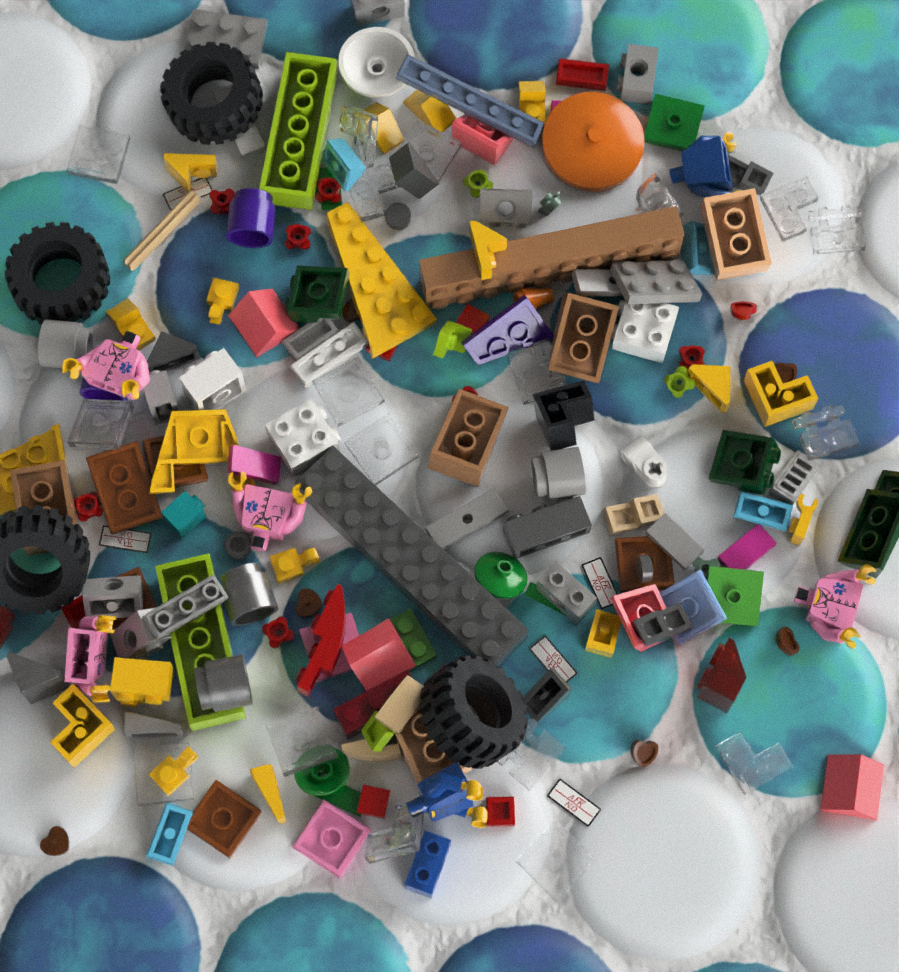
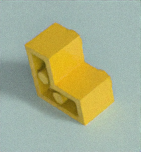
(778, 400)
(141, 681)
(86, 727)

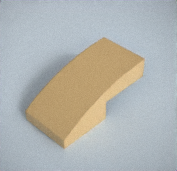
(633, 515)
(400, 705)
(361, 751)

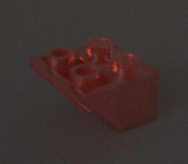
(723, 682)

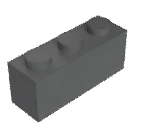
(546, 526)

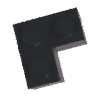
(562, 410)

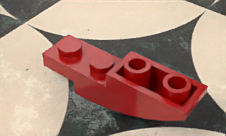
(330, 632)

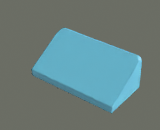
(342, 163)
(696, 250)
(763, 511)
(169, 834)

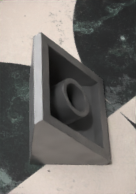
(35, 679)

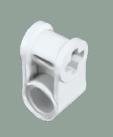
(642, 459)

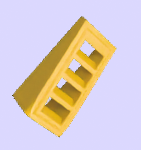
(267, 783)

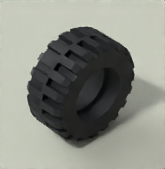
(199, 67)
(51, 244)
(50, 532)
(455, 727)

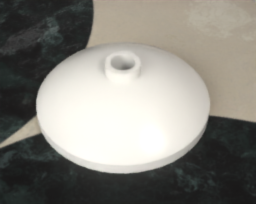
(372, 50)

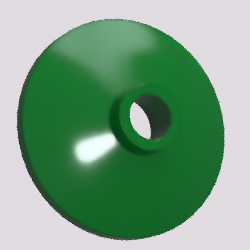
(497, 582)
(337, 773)

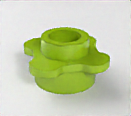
(477, 176)
(678, 389)

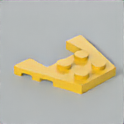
(193, 439)

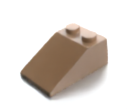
(582, 337)
(467, 437)
(46, 487)

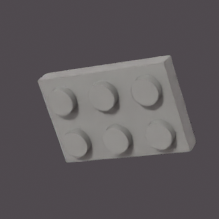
(237, 31)
(655, 282)

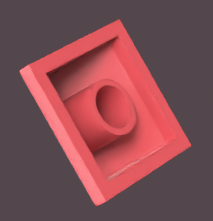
(480, 138)
(262, 320)
(634, 605)
(378, 655)
(852, 786)

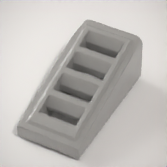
(783, 494)
(144, 726)

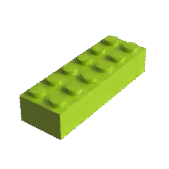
(299, 130)
(197, 641)

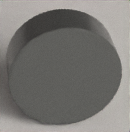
(398, 216)
(237, 545)
(644, 568)

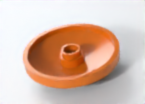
(592, 141)

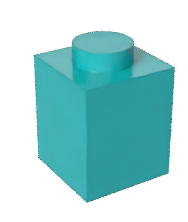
(184, 513)

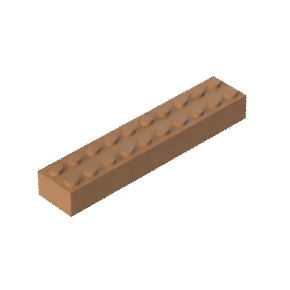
(552, 257)

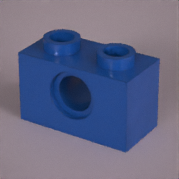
(428, 864)

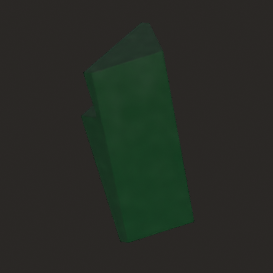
(874, 527)

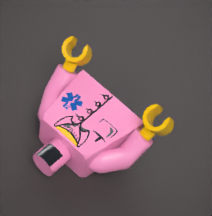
(113, 367)
(267, 511)
(835, 604)
(88, 655)

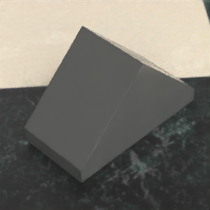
(412, 172)
(171, 353)
(546, 695)

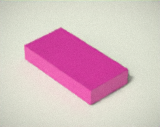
(254, 463)
(748, 549)

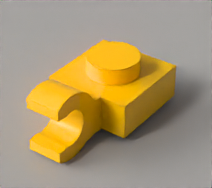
(221, 297)
(800, 525)
(289, 564)
(171, 772)

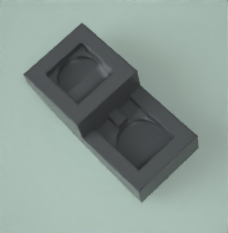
(749, 176)
(662, 624)

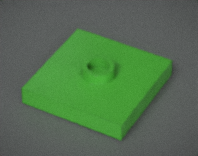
(737, 593)

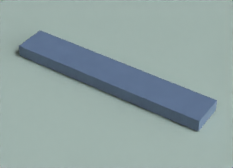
(470, 100)

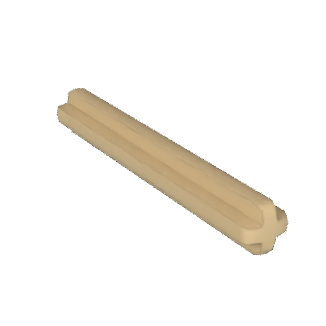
(161, 230)

